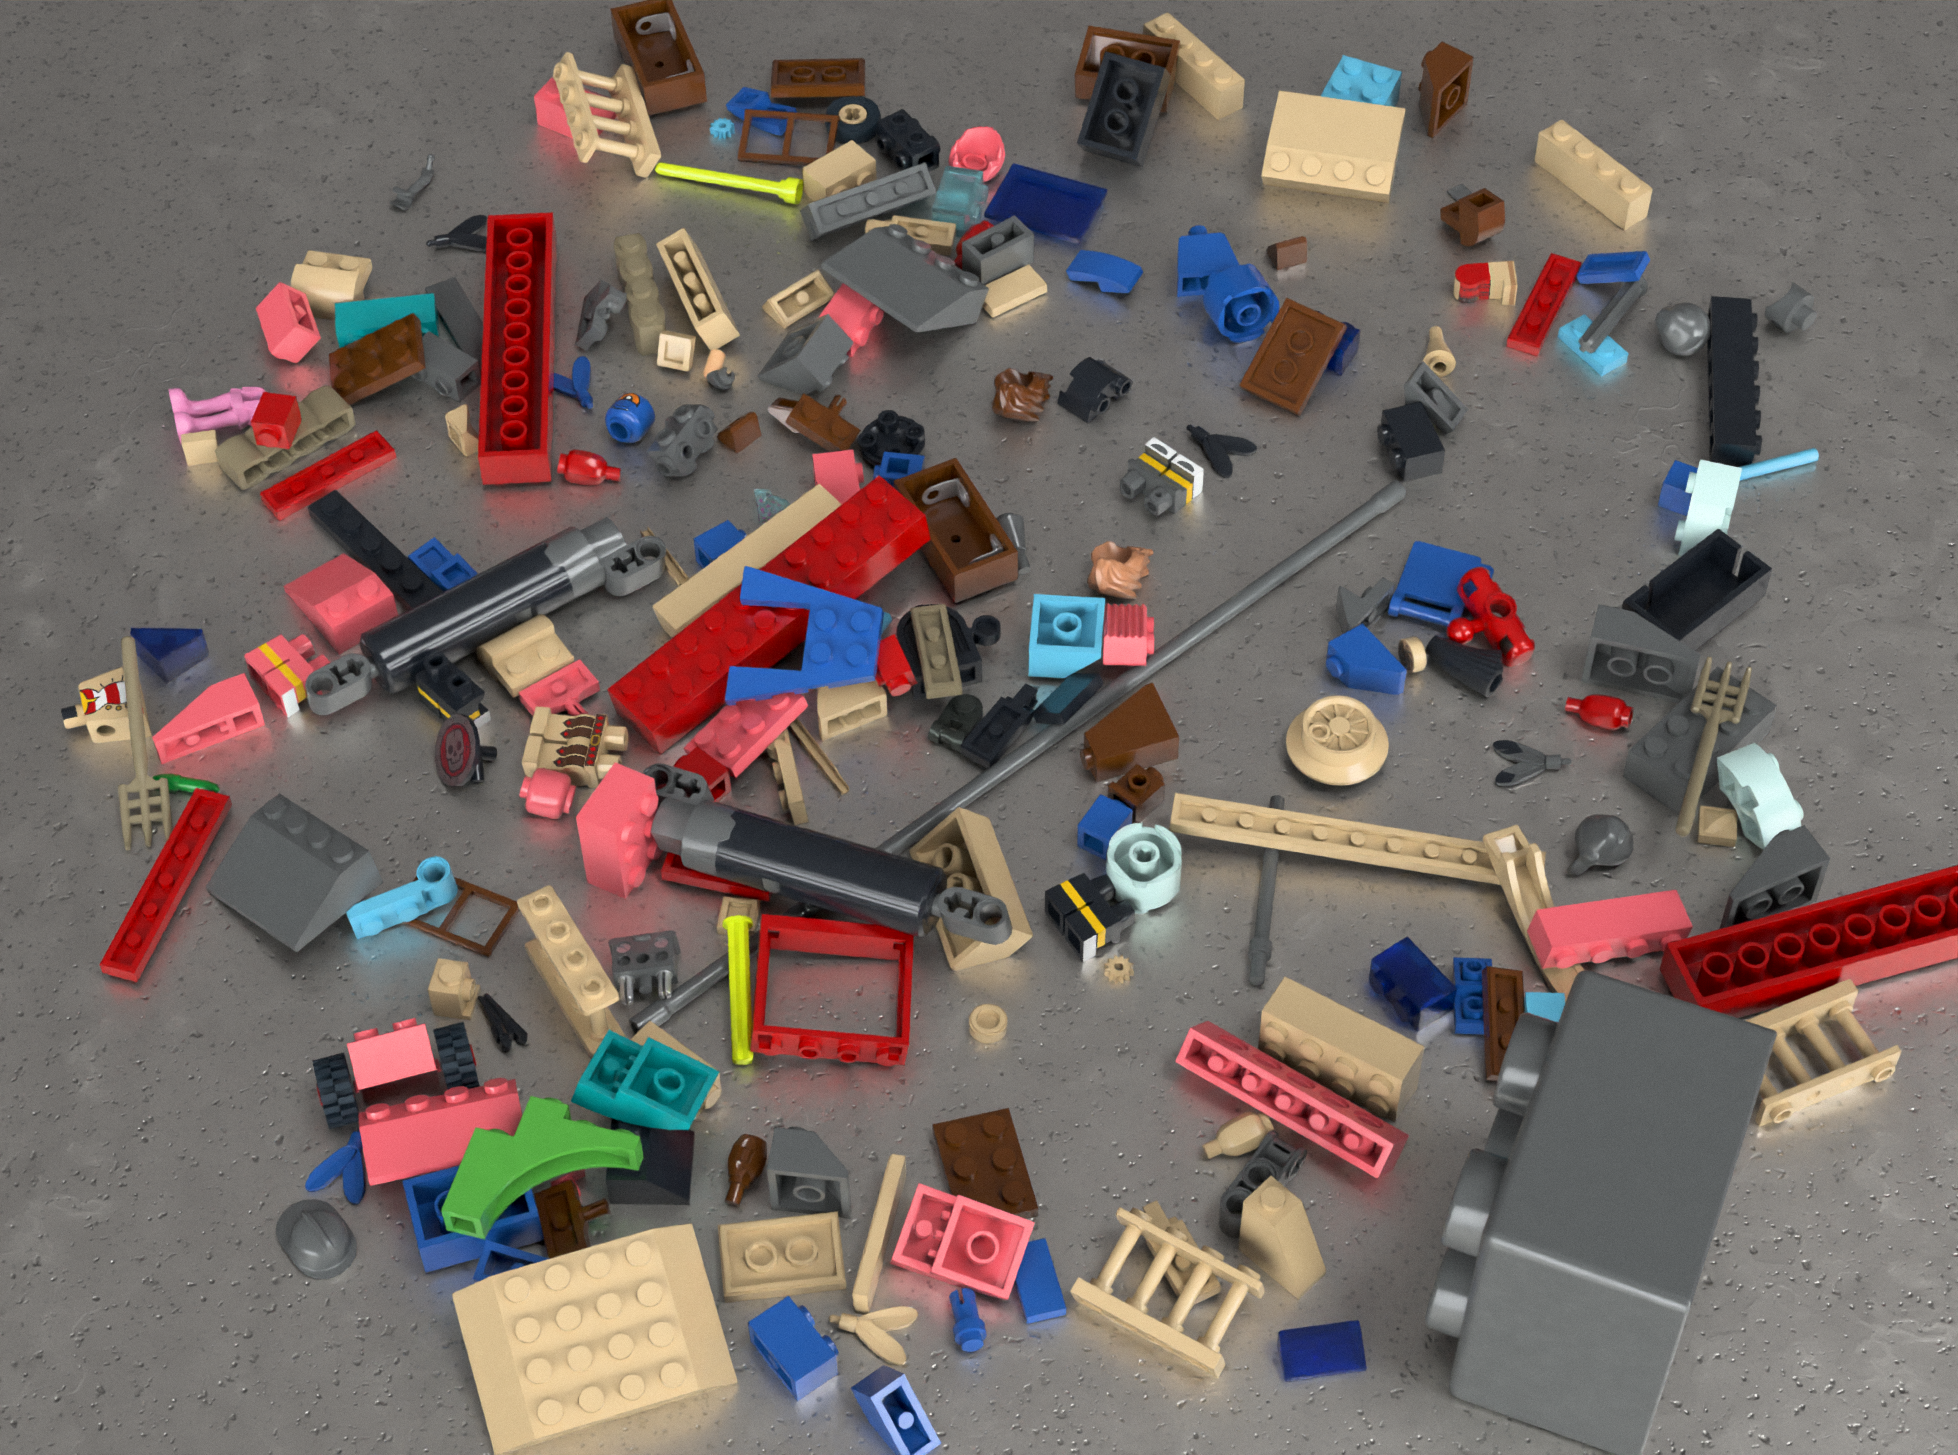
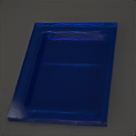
(1046, 203)

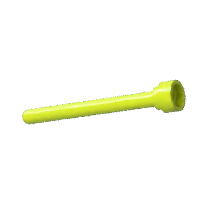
(789, 189)

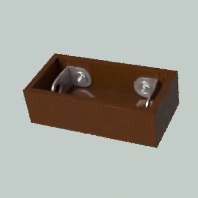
(654, 36)
(957, 511)

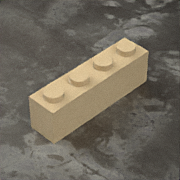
(1200, 69)
(1593, 174)
(697, 289)

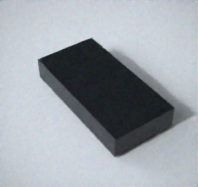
(1068, 698)

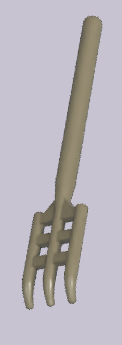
(1714, 716)
(142, 782)

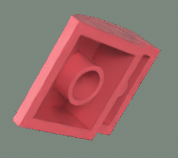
(962, 1242)

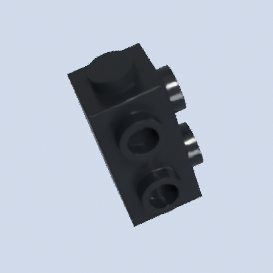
(907, 141)

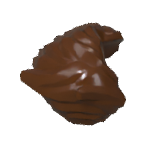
(1020, 394)

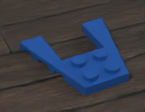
(839, 641)

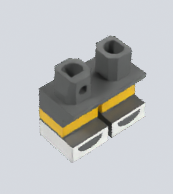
(1163, 477)

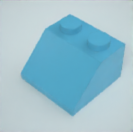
(1064, 634)

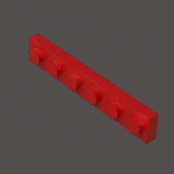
(166, 885)

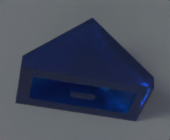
(170, 650)

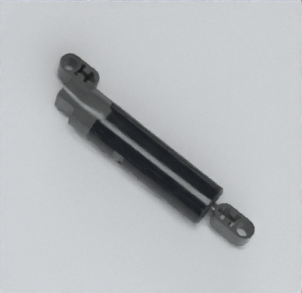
(488, 606)
(814, 865)

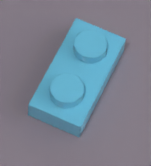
(1607, 355)

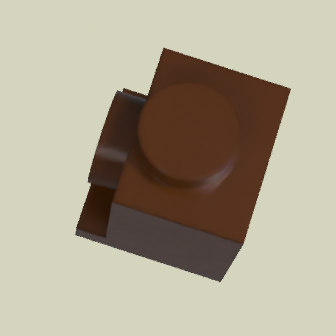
(1139, 790)

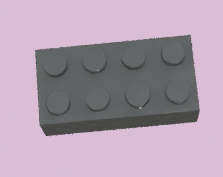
(1666, 754)

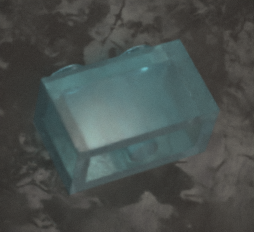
(960, 198)

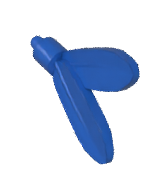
(579, 384)
(346, 1161)

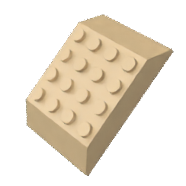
(593, 1336)

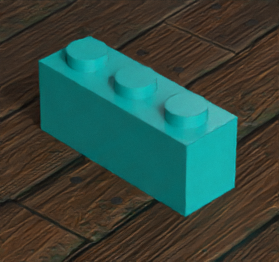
(364, 317)

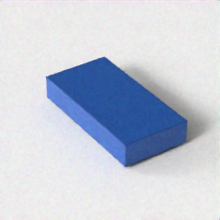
(1613, 267)
(1038, 1284)

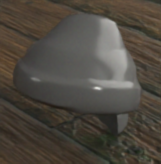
(1683, 328)
(1601, 842)

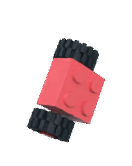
(388, 1058)

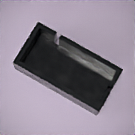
(1700, 591)

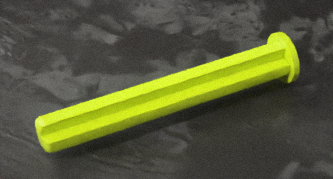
(739, 987)

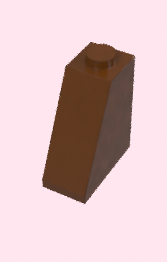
(1131, 735)

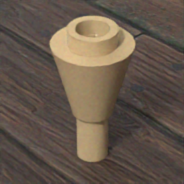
(1438, 355)

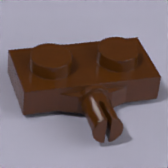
(823, 423)
(565, 1219)

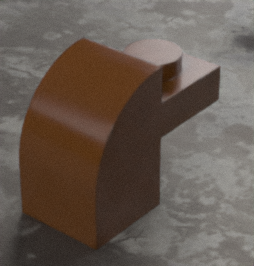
(1475, 216)

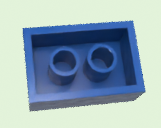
(442, 1248)

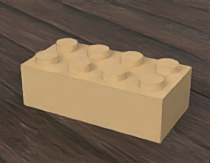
(1340, 1049)

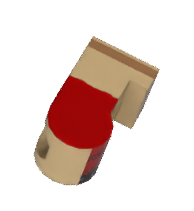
(1486, 281)

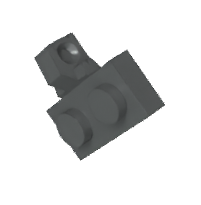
(596, 310)

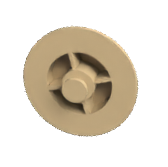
(1337, 741)

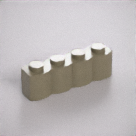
(642, 298)
(323, 417)

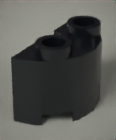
(1092, 389)

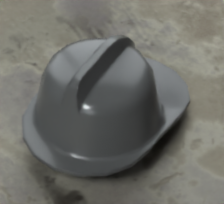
(316, 1238)

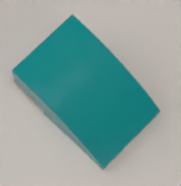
(644, 1083)

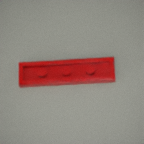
(1543, 305)
(327, 475)

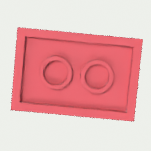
(747, 729)

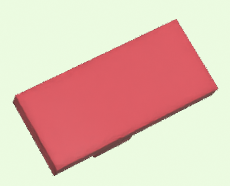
(574, 1175)

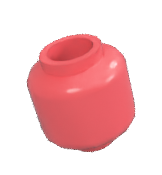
(548, 793)

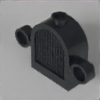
(984, 632)

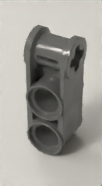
(1272, 1159)

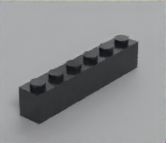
(1731, 382)

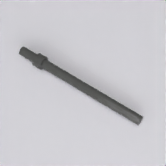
(1260, 946)

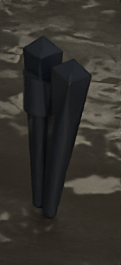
(502, 1025)

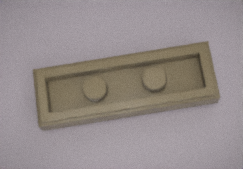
(936, 651)

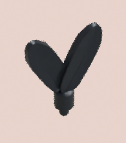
(464, 235)
(1218, 446)

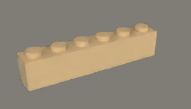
(725, 573)

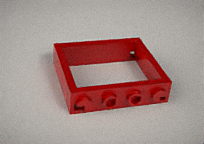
(834, 939)

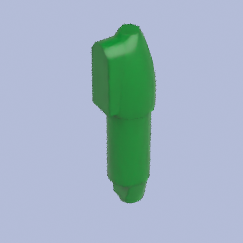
(179, 783)

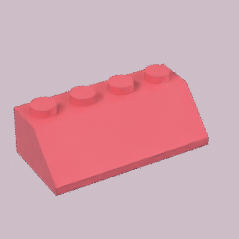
(435, 1130)

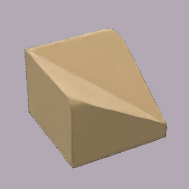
(461, 430)

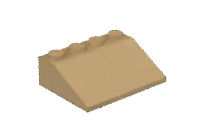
(1333, 146)

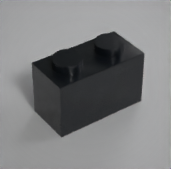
(1411, 441)

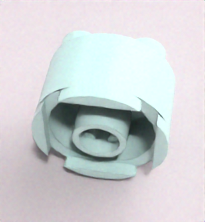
(1144, 866)

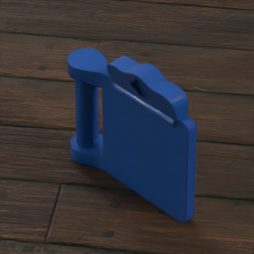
(1433, 578)

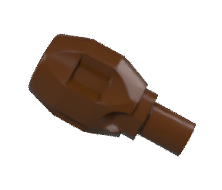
(744, 1166)

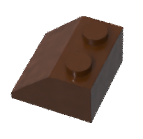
(1443, 86)

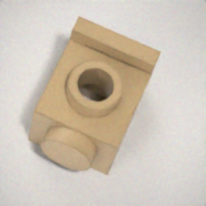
(453, 990)

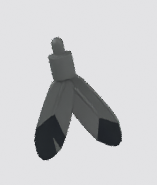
(1530, 762)

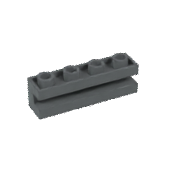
(868, 201)

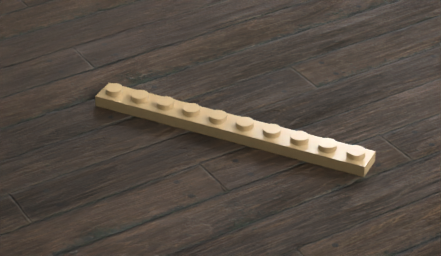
(1332, 838)

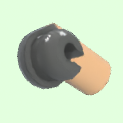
(715, 373)

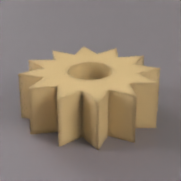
(1113, 974)

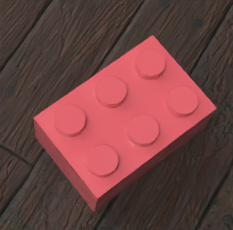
(617, 830)

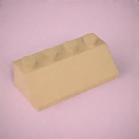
(973, 860)

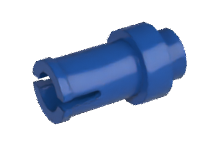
(968, 1328)

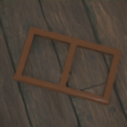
(791, 116)
(469, 890)

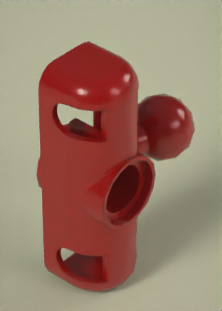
(1481, 604)

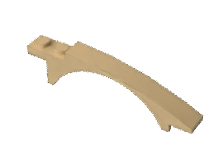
(1526, 889)

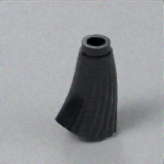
(1470, 665)

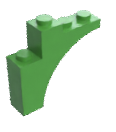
(545, 1145)

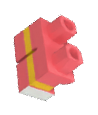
(282, 670)

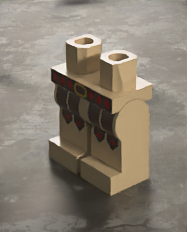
(573, 746)

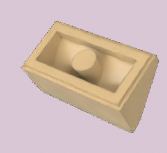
(799, 299)

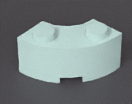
(1711, 503)
(1758, 793)

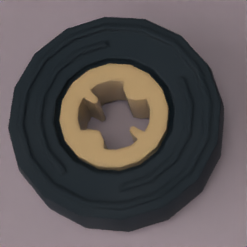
(853, 108)

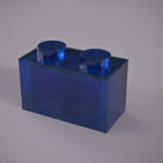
(1412, 984)

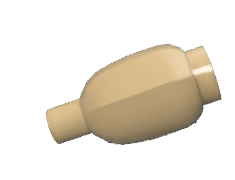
(1239, 1135)

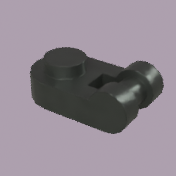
(960, 713)

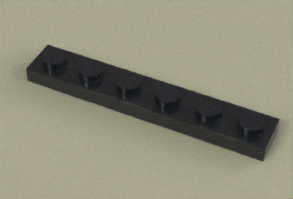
(372, 549)

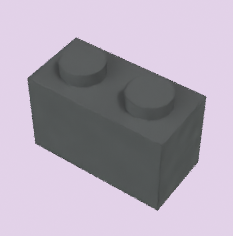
(998, 250)

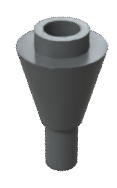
(1014, 528)

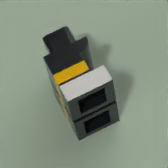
(450, 691)
(1084, 916)

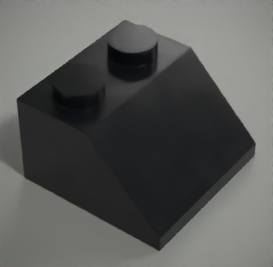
(664, 1171)

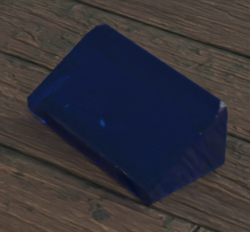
(1321, 1350)

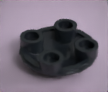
(891, 434)

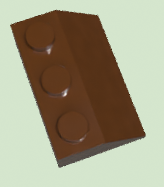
(1136, 46)

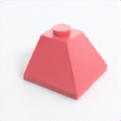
(551, 111)

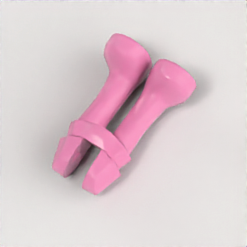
(195, 416)

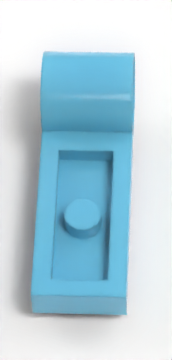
(407, 901)

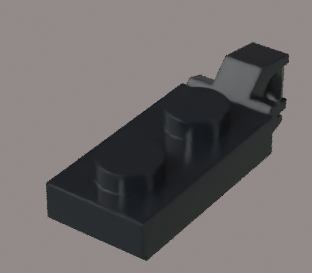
(1000, 727)

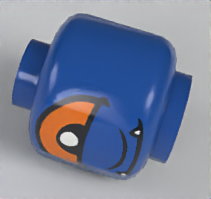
(629, 418)

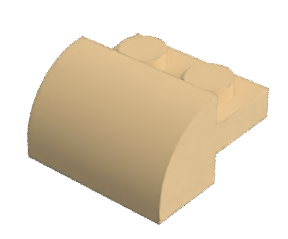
(330, 280)
(524, 654)

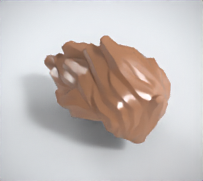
(1118, 569)

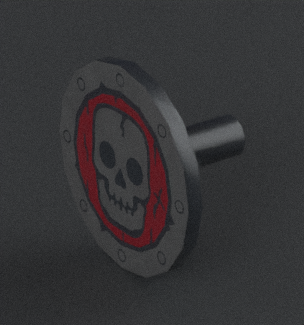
(459, 752)

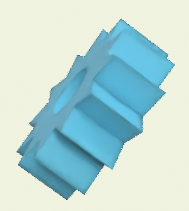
(722, 128)

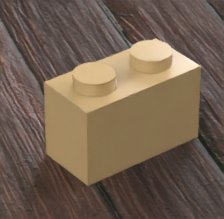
(838, 171)

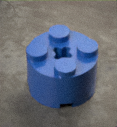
(1240, 302)

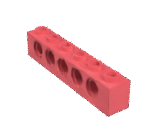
(1292, 1099)

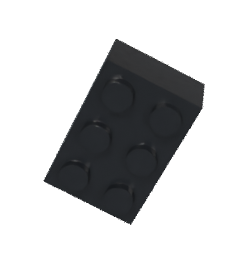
(1124, 109)

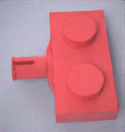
(561, 690)

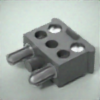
(644, 963)

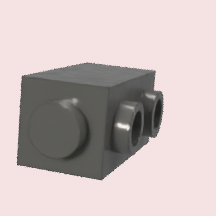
(448, 368)

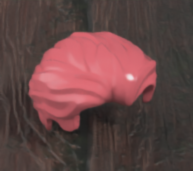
(979, 150)

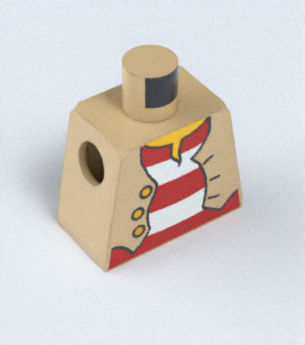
(104, 708)

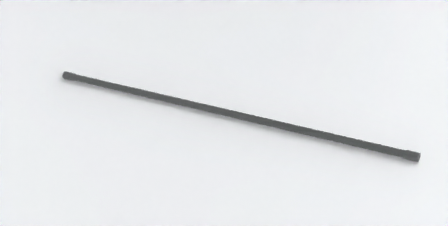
(1380, 502)

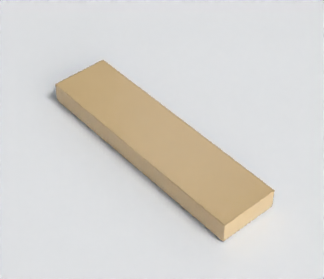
(879, 1234)

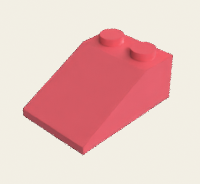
(343, 600)

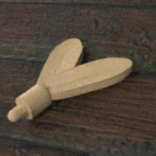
(873, 1327)

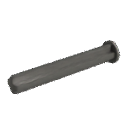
(1612, 314)

